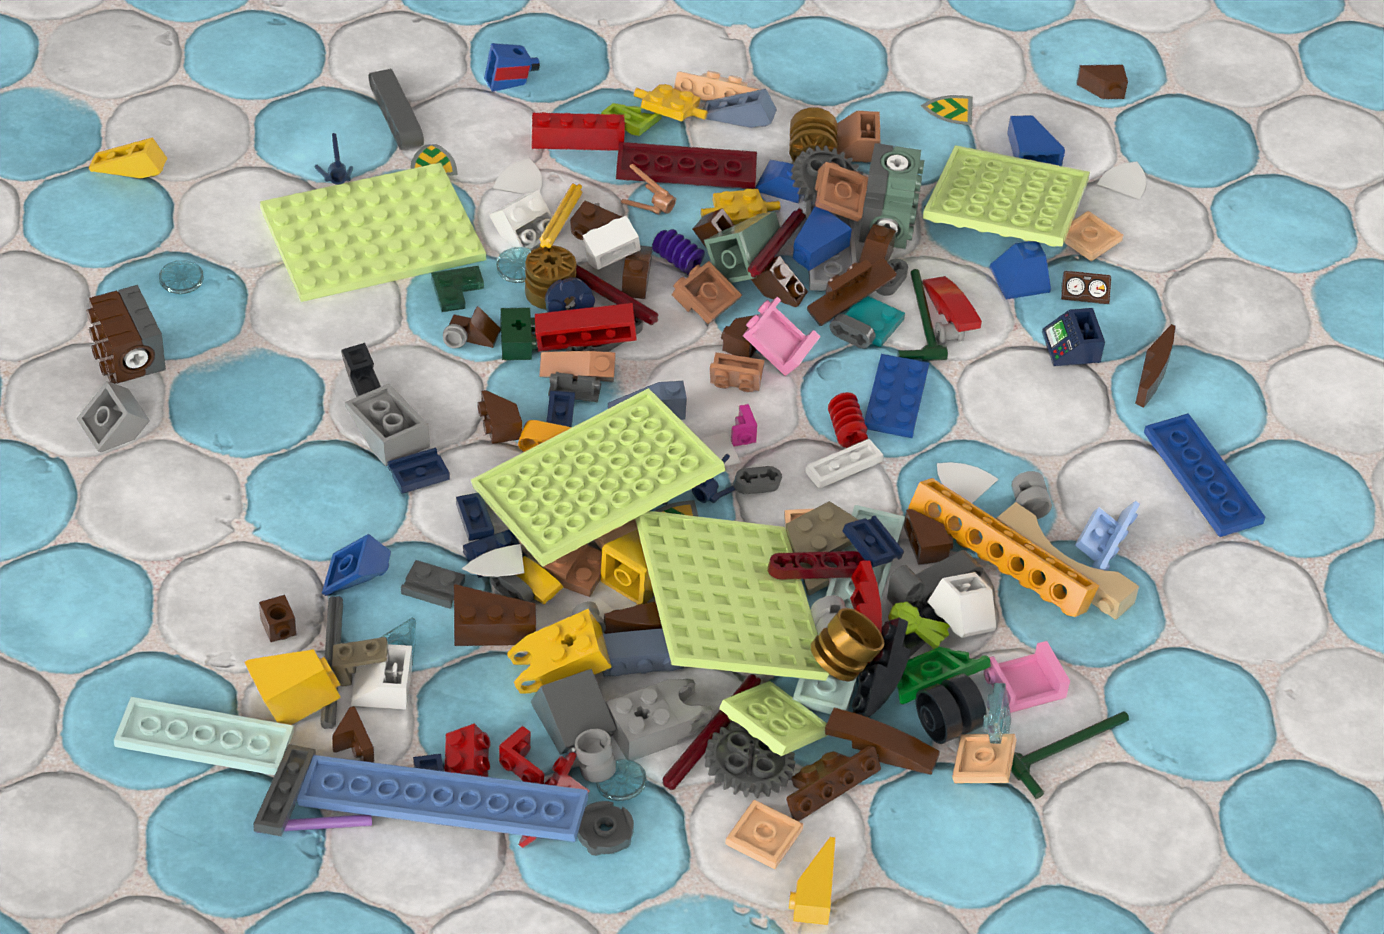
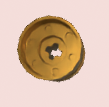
(810, 129)
(543, 269)
(847, 644)

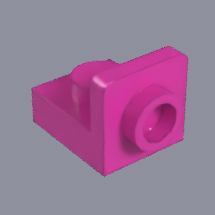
(746, 427)

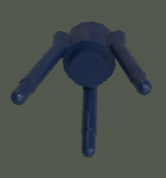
(336, 171)
(708, 489)

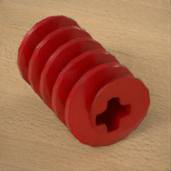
(847, 419)

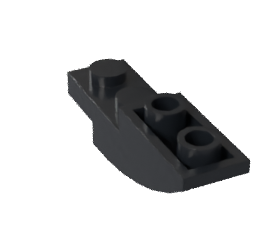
(882, 678)

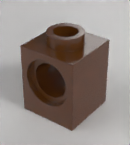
(277, 618)

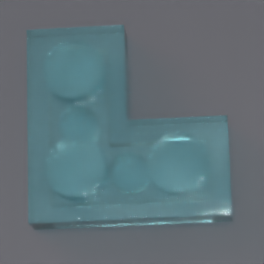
(999, 716)

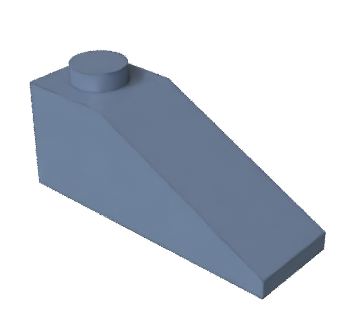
(743, 109)
(669, 392)

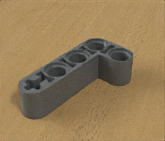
(918, 588)

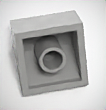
(112, 417)

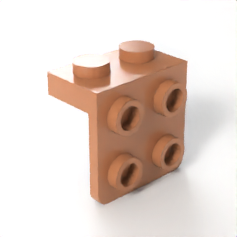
(736, 372)

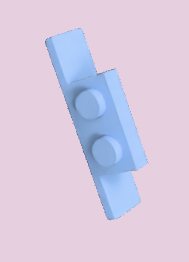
(1103, 534)

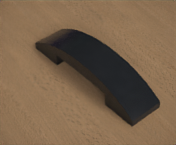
(360, 369)

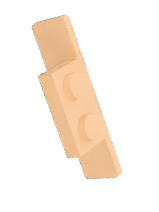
(711, 85)

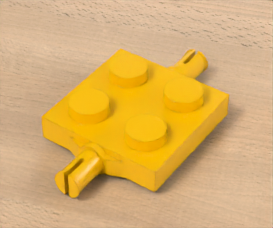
(671, 102)
(741, 204)

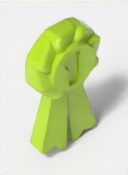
(929, 630)

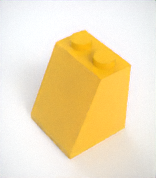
(626, 568)
(294, 684)

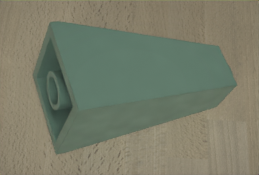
(739, 245)

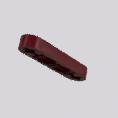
(788, 567)

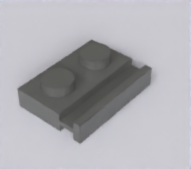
(432, 584)

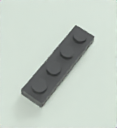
(284, 791)

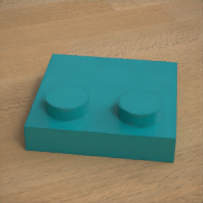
(878, 316)

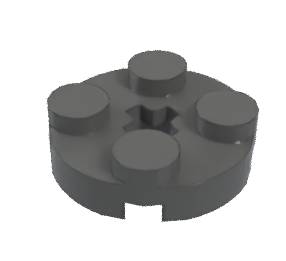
(609, 841)

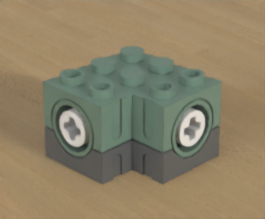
(891, 192)

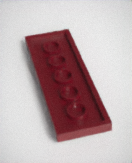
(687, 165)

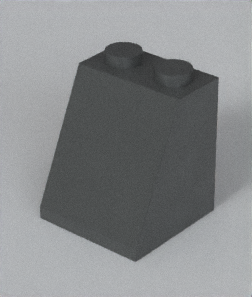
(571, 708)

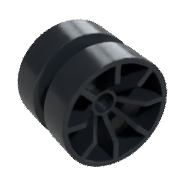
(950, 708)

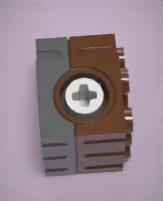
(125, 335)

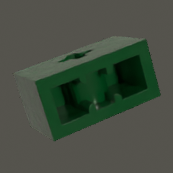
(516, 334)

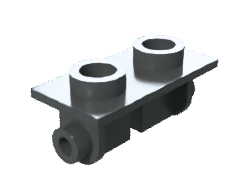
(585, 387)

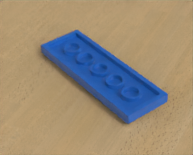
(1204, 475)

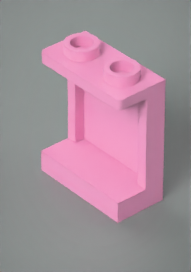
(778, 338)
(1031, 678)

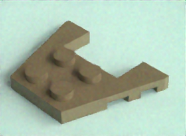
(819, 532)

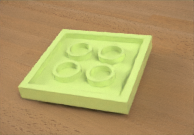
(774, 718)

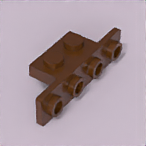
(850, 288)
(829, 779)

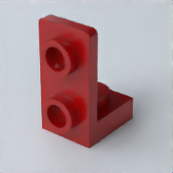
(512, 757)

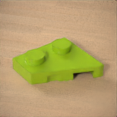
(635, 121)

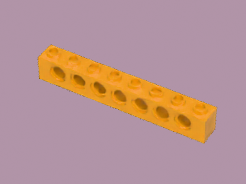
(1079, 588)

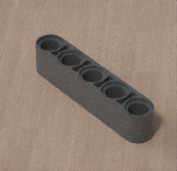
(396, 109)

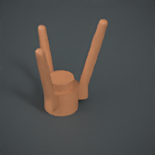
(662, 199)

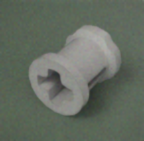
(947, 332)

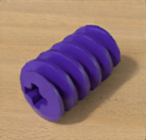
(678, 250)

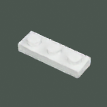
(844, 463)

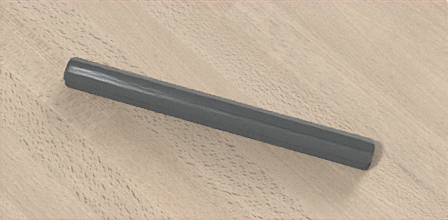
(333, 637)

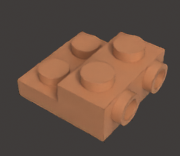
(841, 191)
(706, 292)
(578, 570)

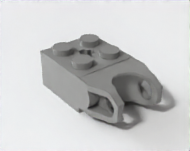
(656, 717)

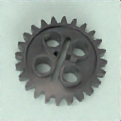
(807, 165)
(728, 760)

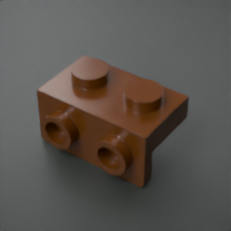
(590, 217)

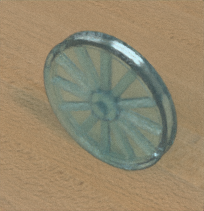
(512, 264)
(181, 277)
(625, 783)

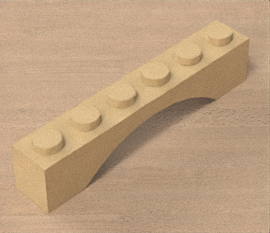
(1115, 590)

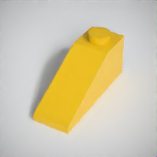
(131, 160)
(814, 888)

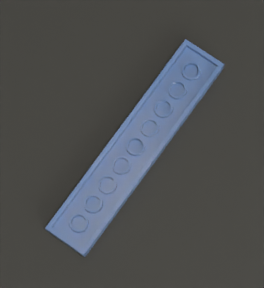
(443, 798)

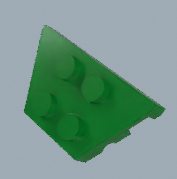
(934, 668)

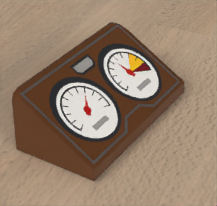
(1086, 287)

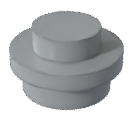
(454, 336)

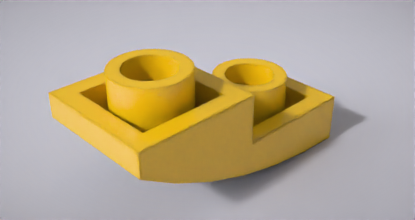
(540, 581)

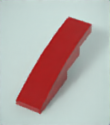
(952, 303)
(866, 593)

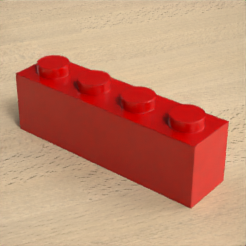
(577, 131)
(585, 327)

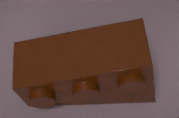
(490, 618)

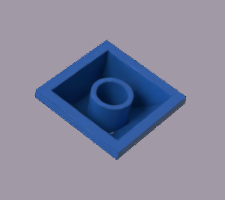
(777, 181)
(1022, 270)
(356, 564)

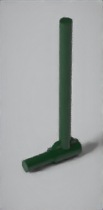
(931, 351)
(1021, 764)

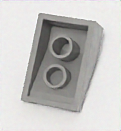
(389, 424)

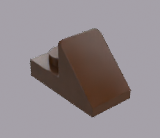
(479, 328)
(353, 735)

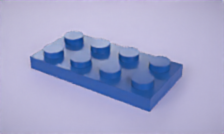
(896, 395)

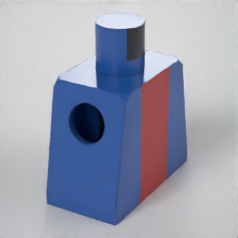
(508, 66)

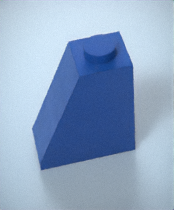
(1033, 142)
(820, 238)

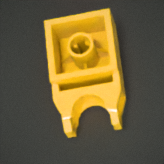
(561, 651)

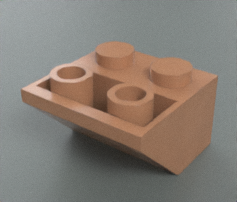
(858, 135)

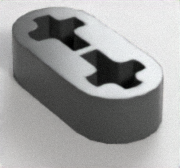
(901, 270)
(852, 331)
(755, 480)
(512, 587)

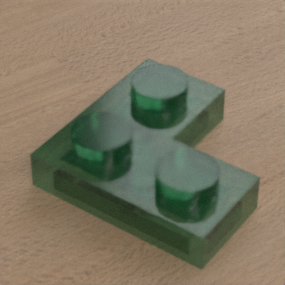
(451, 284)

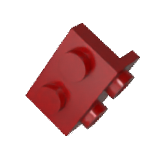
(467, 751)

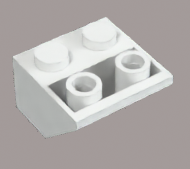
(523, 220)
(611, 242)
(965, 604)
(384, 682)

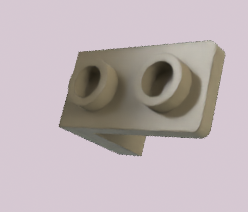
(358, 653)

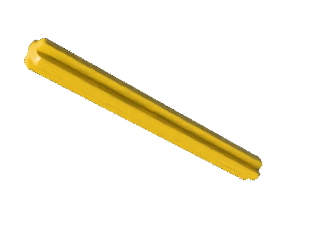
(560, 216)

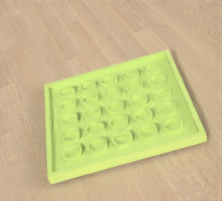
(1007, 196)

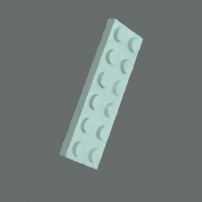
(203, 736)

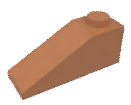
(579, 363)

